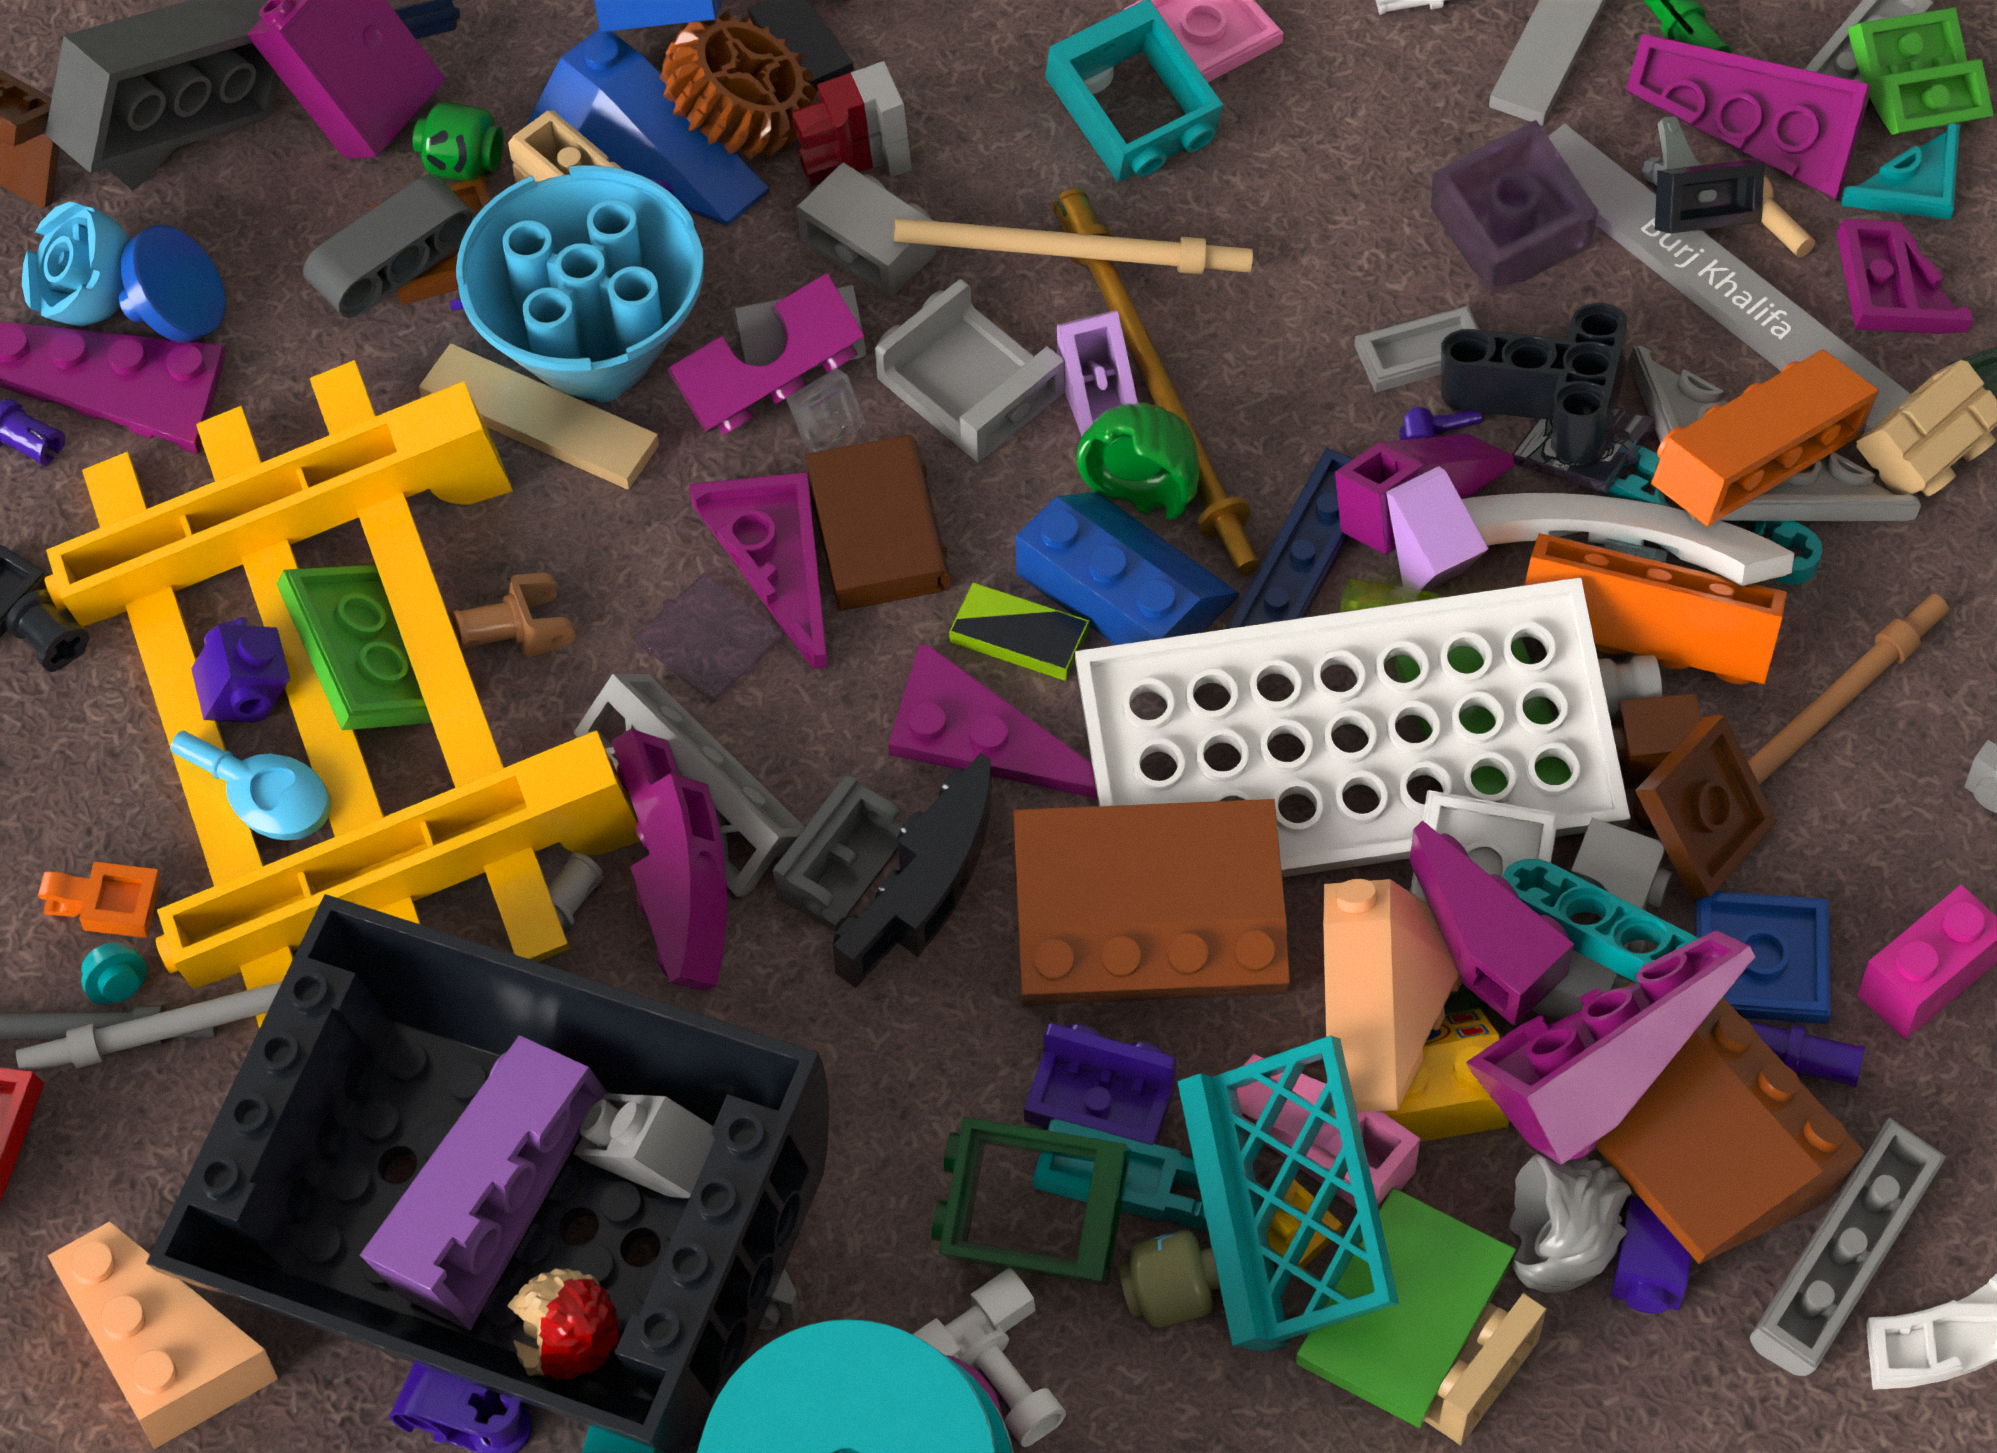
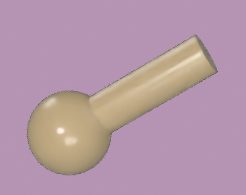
(1782, 225)

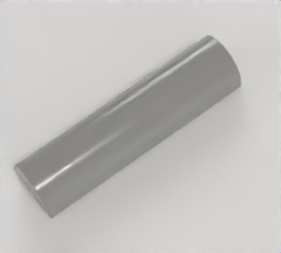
(1846, 1249)

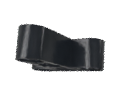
(1544, 377)

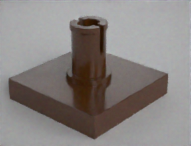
(1705, 806)

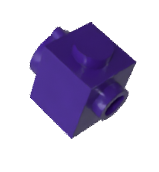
(237, 669)

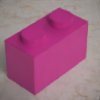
(1931, 962)

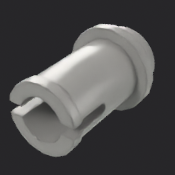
(573, 886)

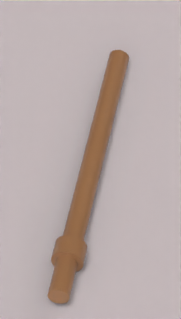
(1892, 645)

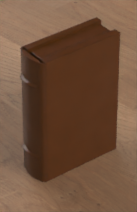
(877, 522)

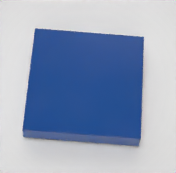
(1790, 950)

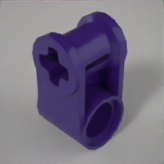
(457, 1411)

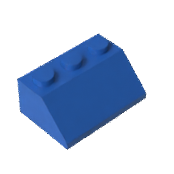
(1117, 572)

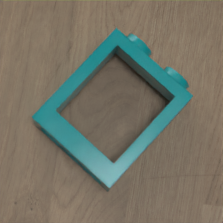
(1110, 43)

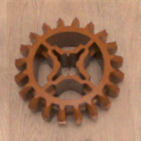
(736, 84)

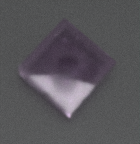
(1514, 208)

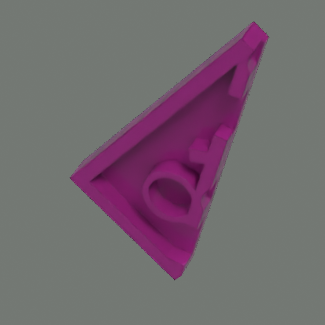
(771, 541)
(954, 718)

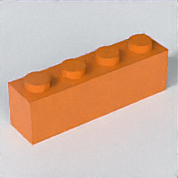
(1763, 436)
(1667, 609)

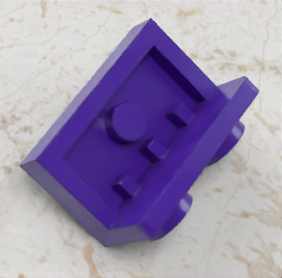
(1102, 1084)

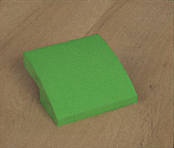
(1920, 71)

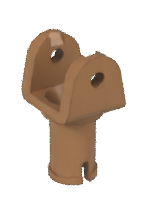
(513, 618)

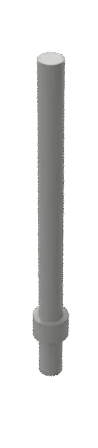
(88, 1044)

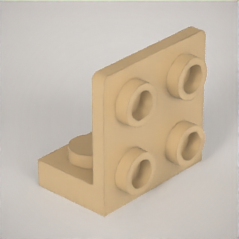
(1486, 1366)

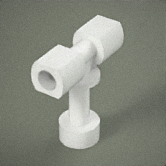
(978, 1341)

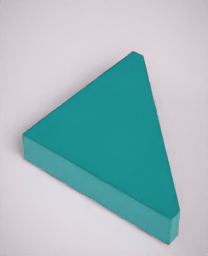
(1914, 182)

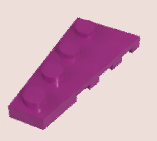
(126, 379)

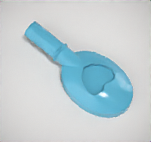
(266, 790)

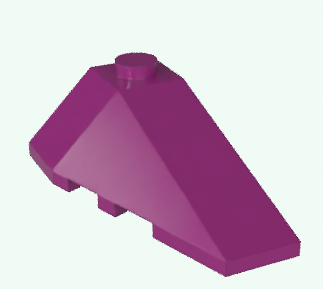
(1587, 1071)

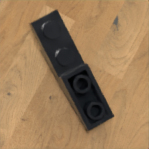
(935, 863)

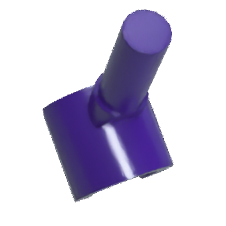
(1421, 423)

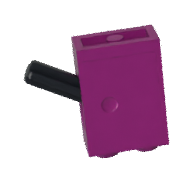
(355, 63)

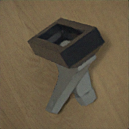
(1697, 194)

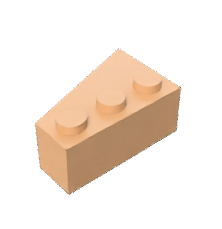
(158, 1336)

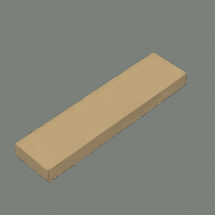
(546, 417)

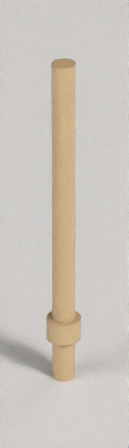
(1189, 254)

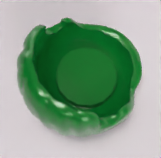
(1141, 458)

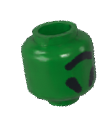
(458, 142)

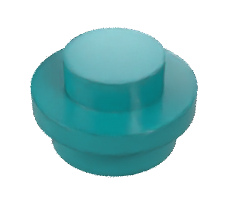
(112, 973)

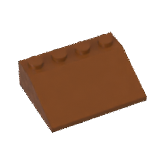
(1150, 902)
(1728, 1140)

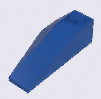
(620, 107)

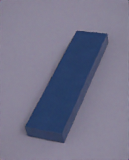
(1300, 553)

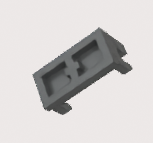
(838, 854)

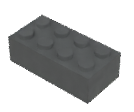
(159, 82)

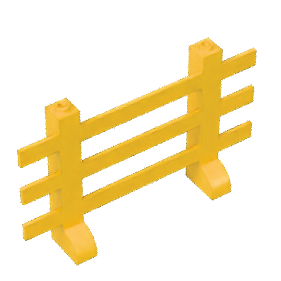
(251, 520)

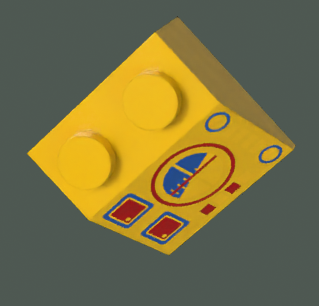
(1444, 1093)

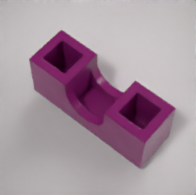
(815, 332)

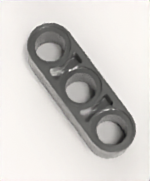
(389, 246)

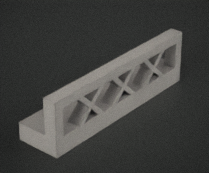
(701, 758)

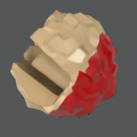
(571, 1322)

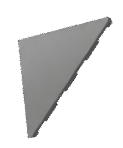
(1822, 492)

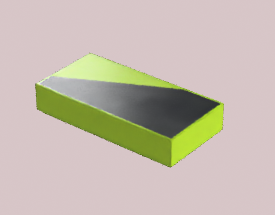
(1019, 631)

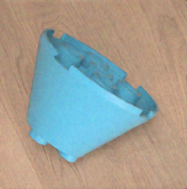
(581, 277)

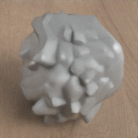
(1566, 1221)

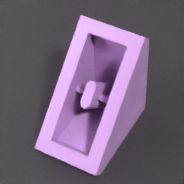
(1095, 366)
(1432, 531)

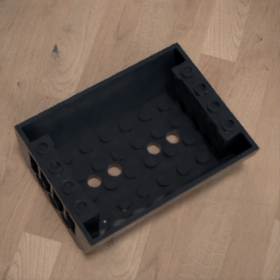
(378, 1057)

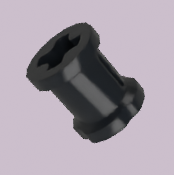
(47, 630)

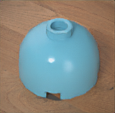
(77, 266)

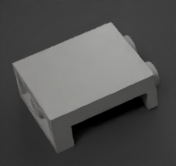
(966, 372)

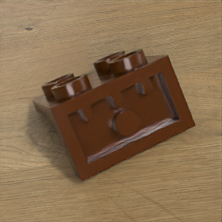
(26, 153)

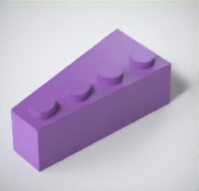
(484, 1183)

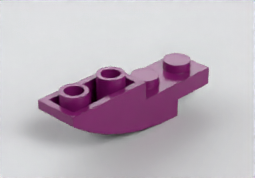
(685, 874)

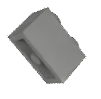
(853, 226)

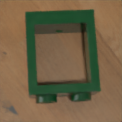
(1103, 1210)

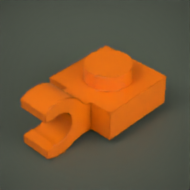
(111, 901)

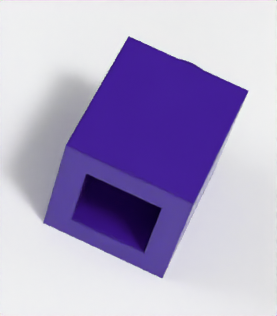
(1649, 1263)

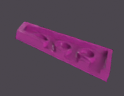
(1765, 109)

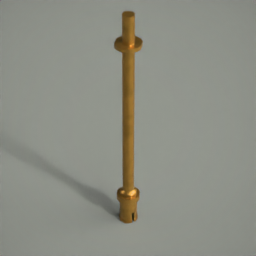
(1223, 514)

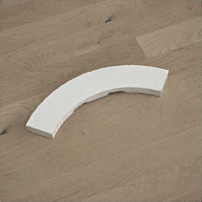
(1719, 547)
(1935, 1341)

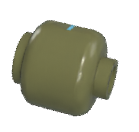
(1170, 1279)

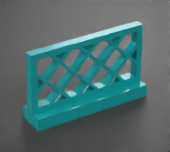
(1240, 1222)

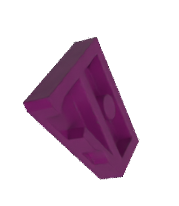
(1893, 282)

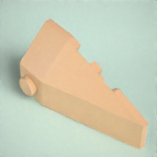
(1383, 985)

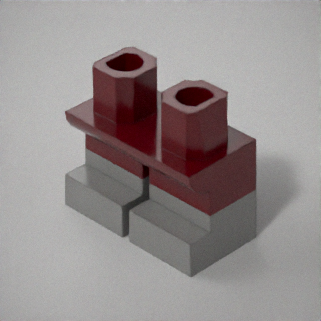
(855, 124)

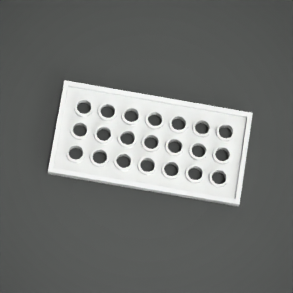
(1364, 642)

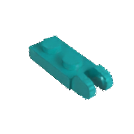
(1148, 1181)

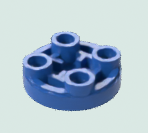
(171, 284)

